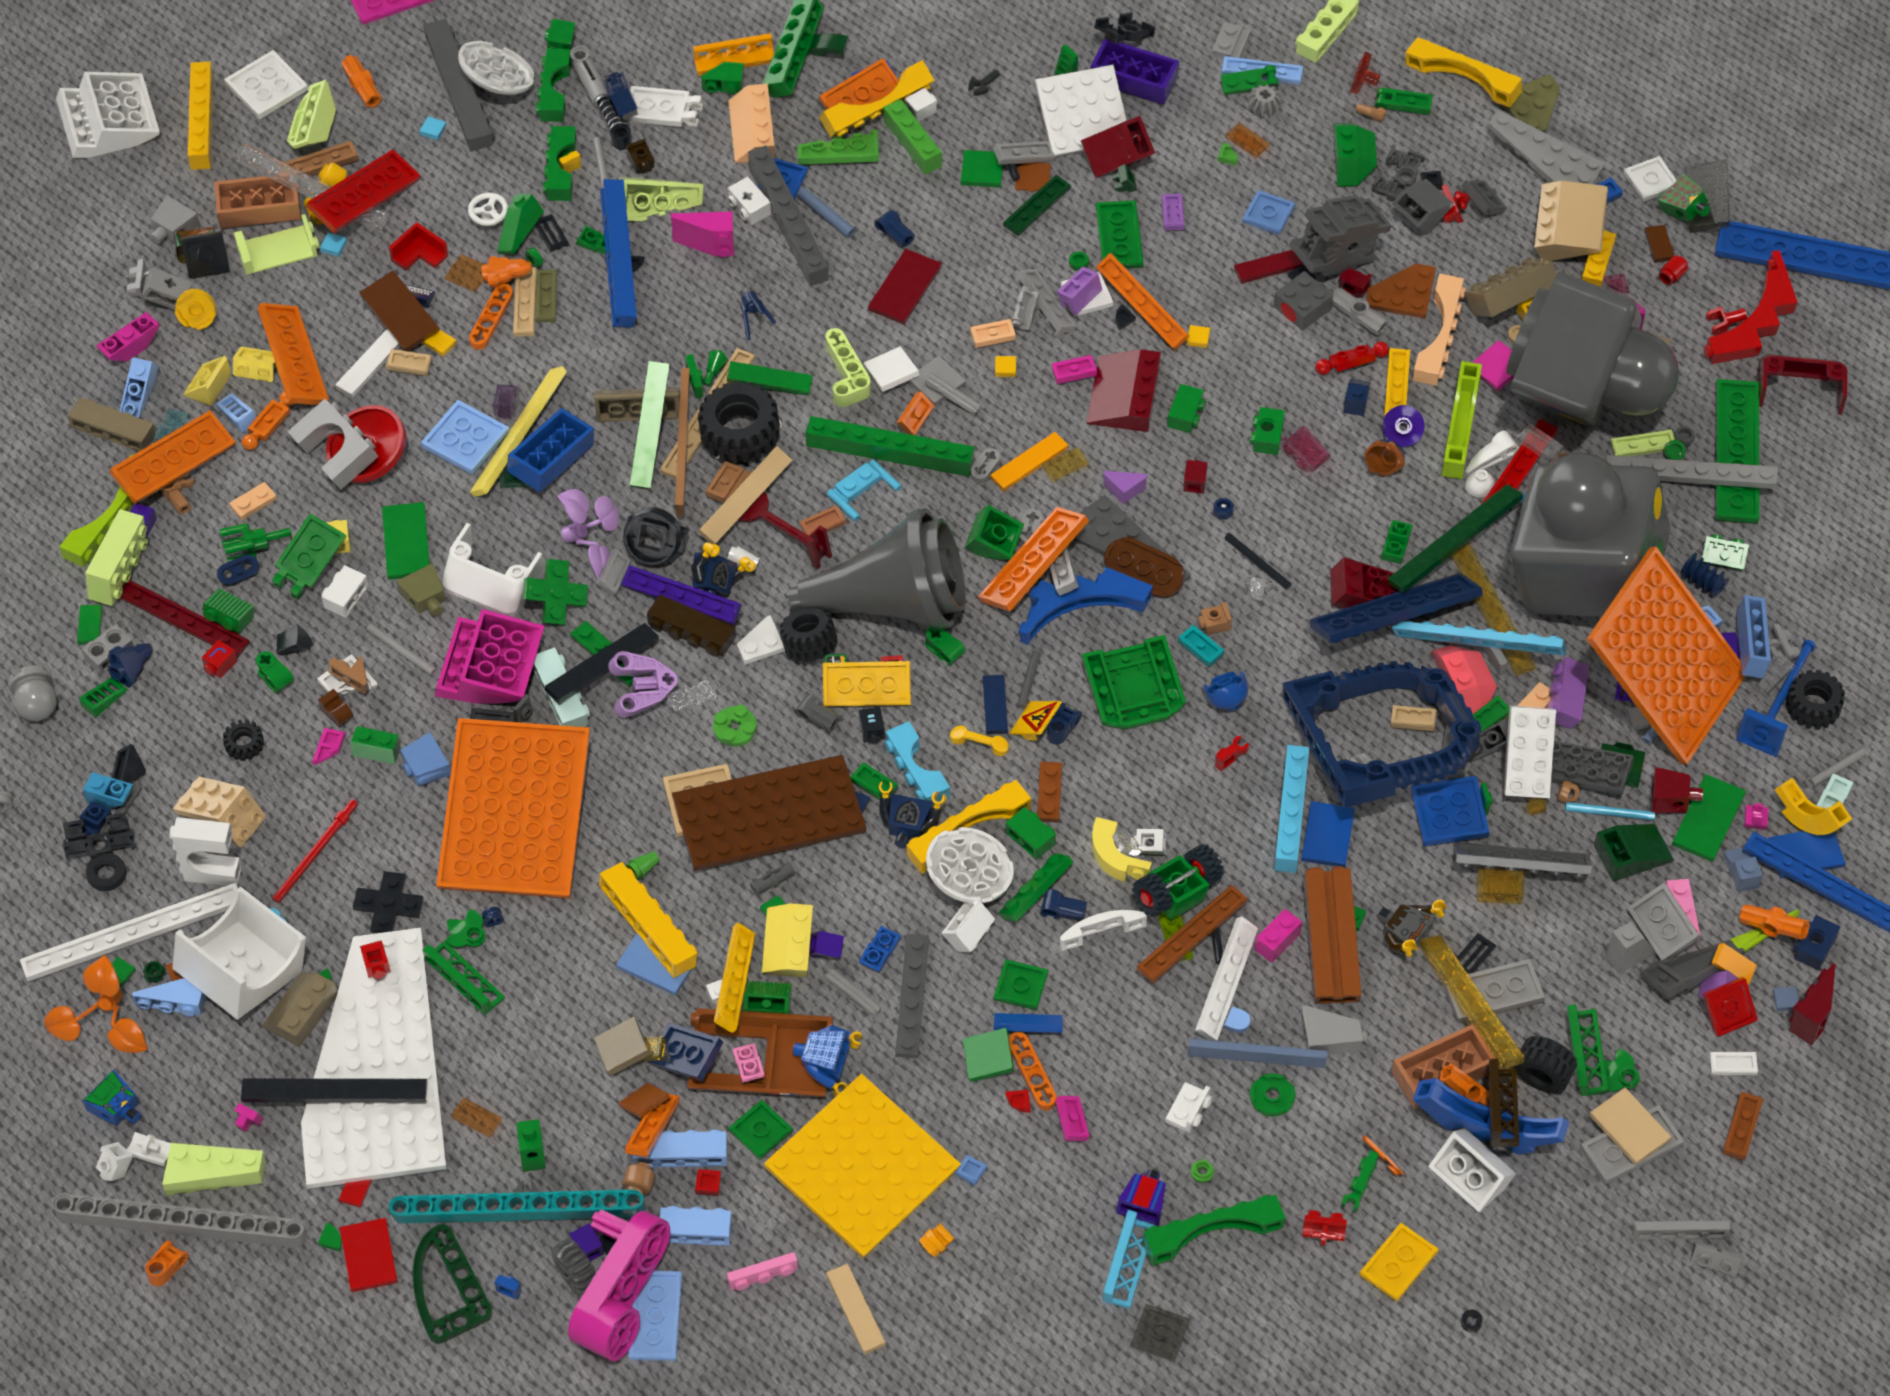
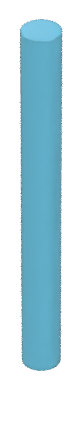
(1609, 811)

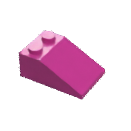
(705, 232)

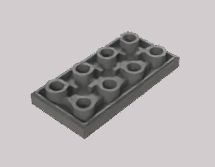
(1590, 767)

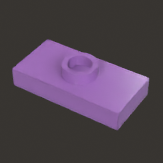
(1173, 212)

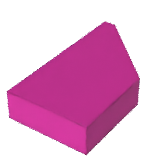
(329, 745)

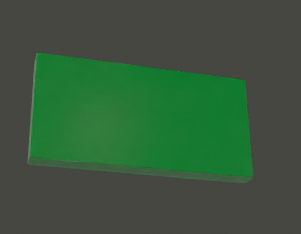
(1120, 232)
(405, 539)
(1709, 819)

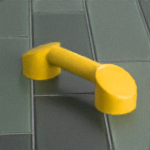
(998, 743)

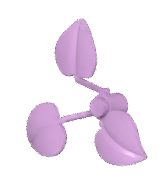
(576, 506)

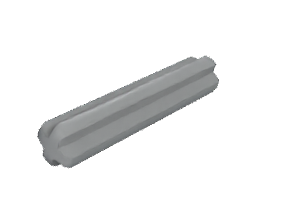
(952, 393)
(853, 992)

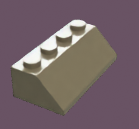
(627, 404)

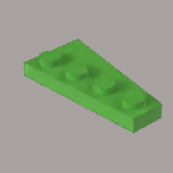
(848, 150)

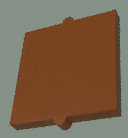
(1032, 176)
(644, 1100)

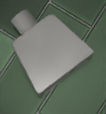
(172, 218)

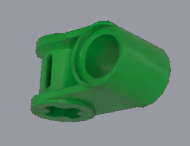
(944, 645)
(273, 671)

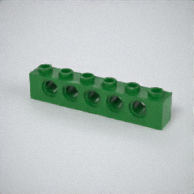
(793, 47)

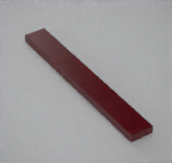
(181, 617)

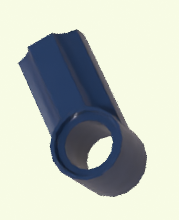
(892, 226)
(1058, 905)

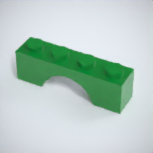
(556, 67)
(559, 182)

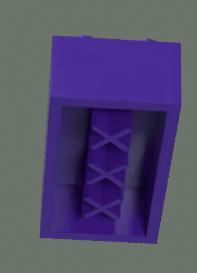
(1139, 70)

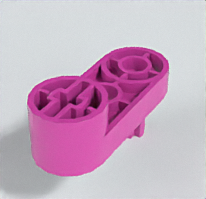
(605, 1313)

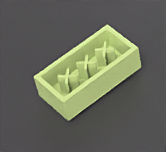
(116, 557)

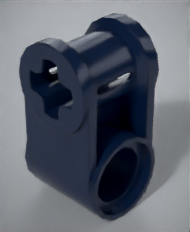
(1062, 724)

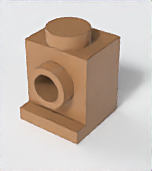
(1215, 619)

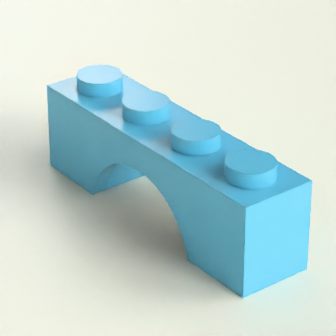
(904, 743)

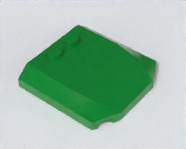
(1134, 684)

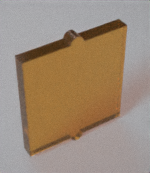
(466, 273)

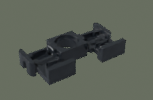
(1129, 29)
(79, 845)

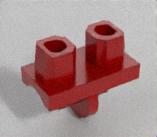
(1460, 200)
(1324, 1227)

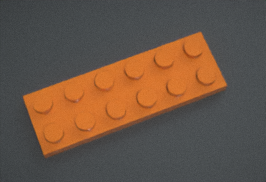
(292, 353)
(172, 457)
(1033, 559)

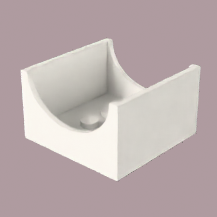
(241, 955)

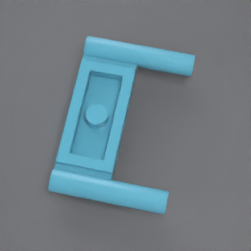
(857, 483)

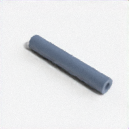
(826, 212)

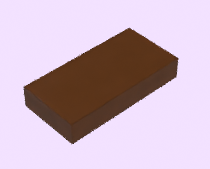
(1659, 243)

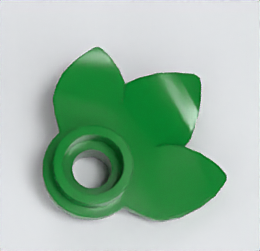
(463, 930)
(1618, 1070)

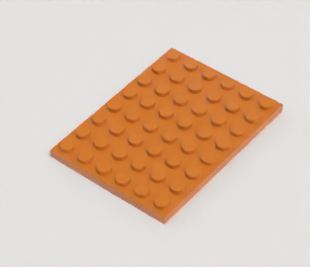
(1667, 655)
(513, 808)

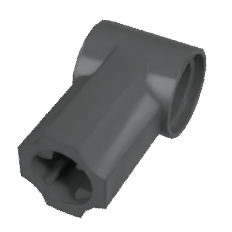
(812, 710)

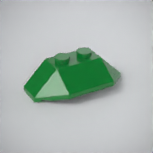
(1353, 153)

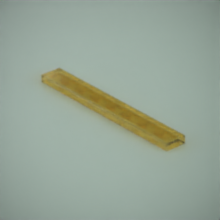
(1491, 607)
(1472, 1001)

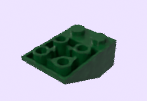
(1631, 849)

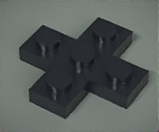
(388, 902)

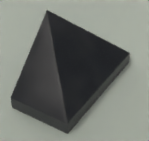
(128, 765)

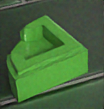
(1227, 155)

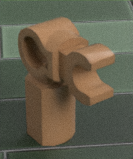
(174, 495)

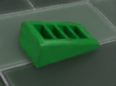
(1065, 65)
(101, 705)

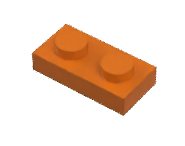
(915, 413)

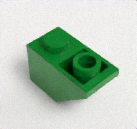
(724, 78)

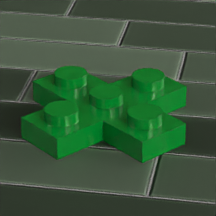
(555, 592)

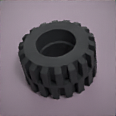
(808, 634)
(1813, 713)
(1546, 1064)

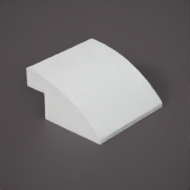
(106, 113)

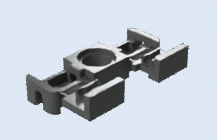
(1407, 166)

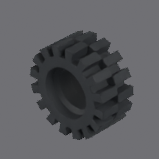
(240, 729)

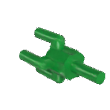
(250, 541)

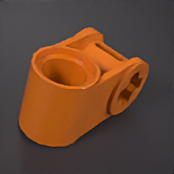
(166, 1259)

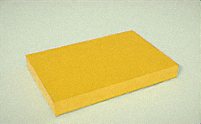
(1398, 1262)

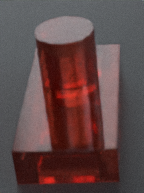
(1363, 74)

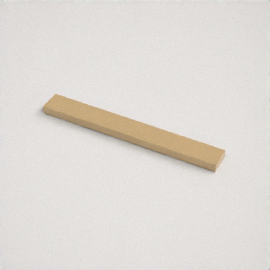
(694, 436)

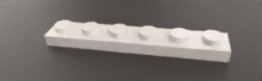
(1226, 979)

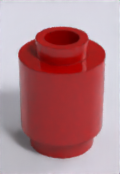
(1673, 270)

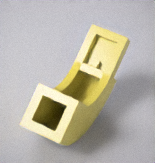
(1110, 858)

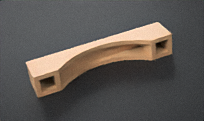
(1430, 360)

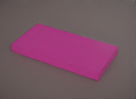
(377, 9)

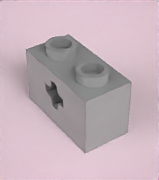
(164, 288)

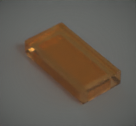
(1247, 140)
(476, 1117)

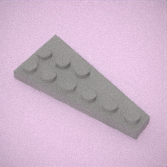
(1544, 153)

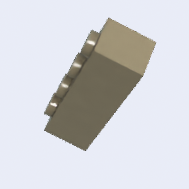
(111, 424)

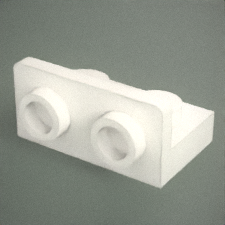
(1188, 1107)

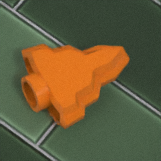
(503, 270)

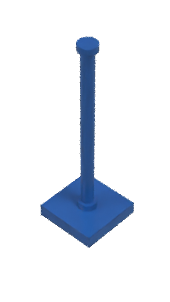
(1763, 730)

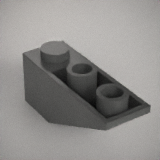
(1491, 740)

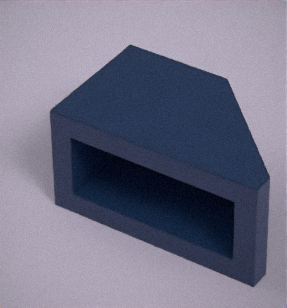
(1356, 397)

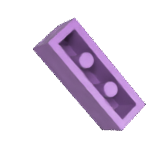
(1568, 691)

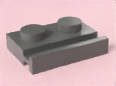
(1484, 197)

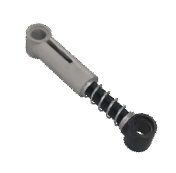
(599, 96)

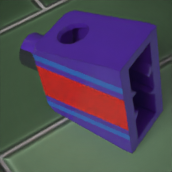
(1143, 1196)

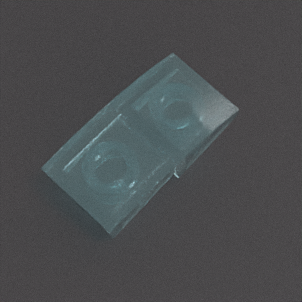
(173, 420)

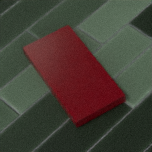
(904, 286)

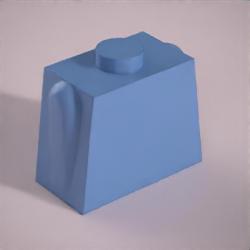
(425, 760)

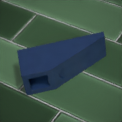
(620, 93)

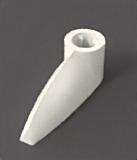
(1499, 449)

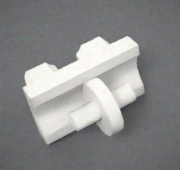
(149, 1149)

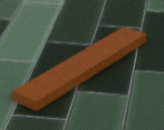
(1192, 934)

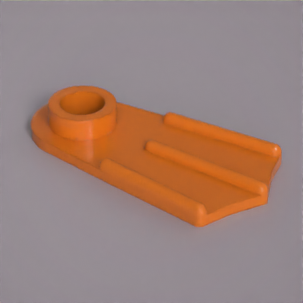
(1392, 1167)

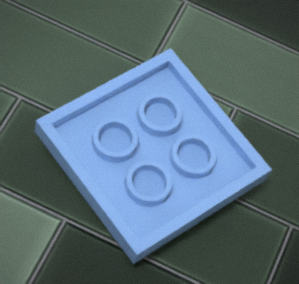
(465, 437)

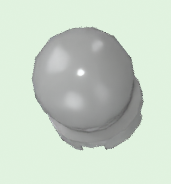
(33, 693)

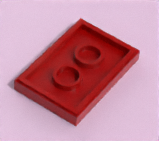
(368, 1255)

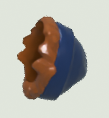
(1384, 457)

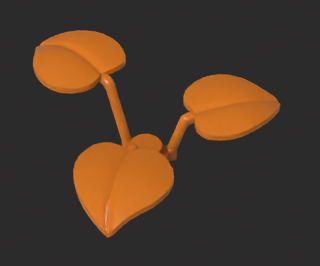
(101, 978)

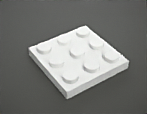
(266, 84)

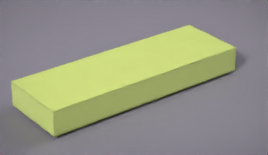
(1641, 443)

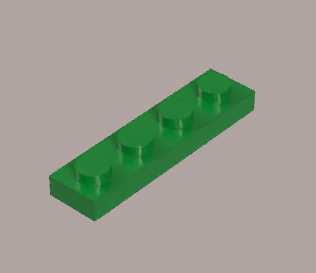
(593, 642)
(1035, 887)

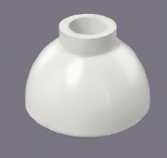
(1479, 483)

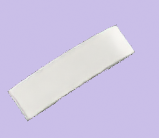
(1128, 919)

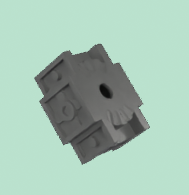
(1340, 235)

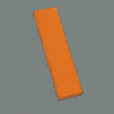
(651, 1128)

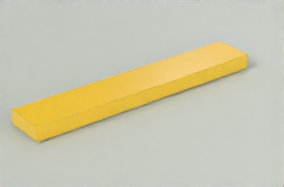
(734, 977)

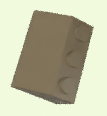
(301, 1007)

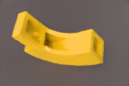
(1808, 815)

